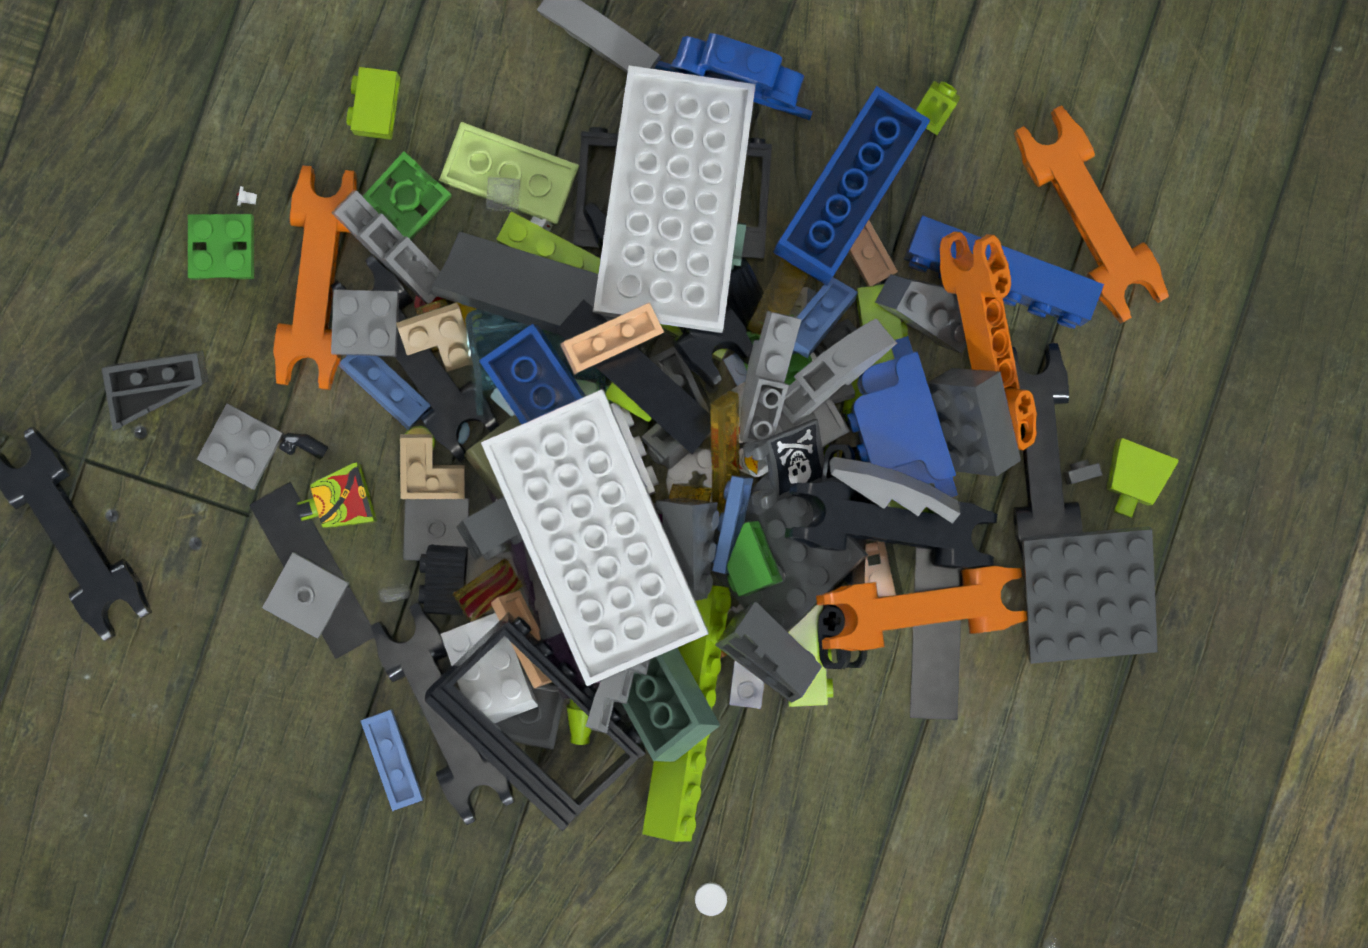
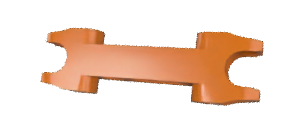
(1065, 168)
(980, 296)
(310, 329)
(869, 616)

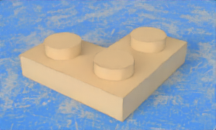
(437, 328)
(421, 478)

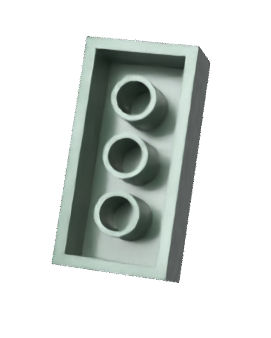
(669, 708)

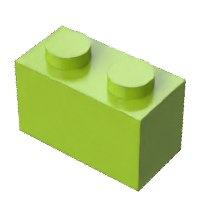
(374, 103)

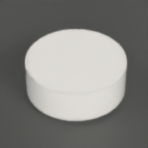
(711, 899)

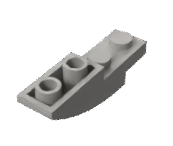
(834, 368)
(765, 377)

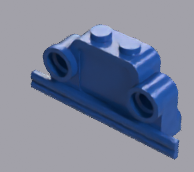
(741, 62)
(900, 421)

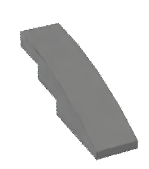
(599, 33)
(388, 245)
(885, 484)
(611, 690)

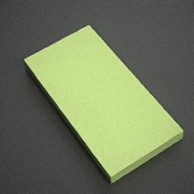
(482, 154)

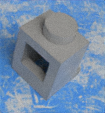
(663, 447)

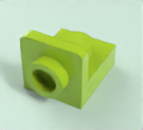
(938, 105)

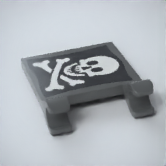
(791, 458)

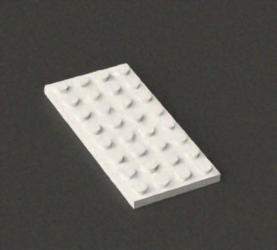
(675, 197)
(595, 537)

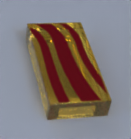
(479, 593)

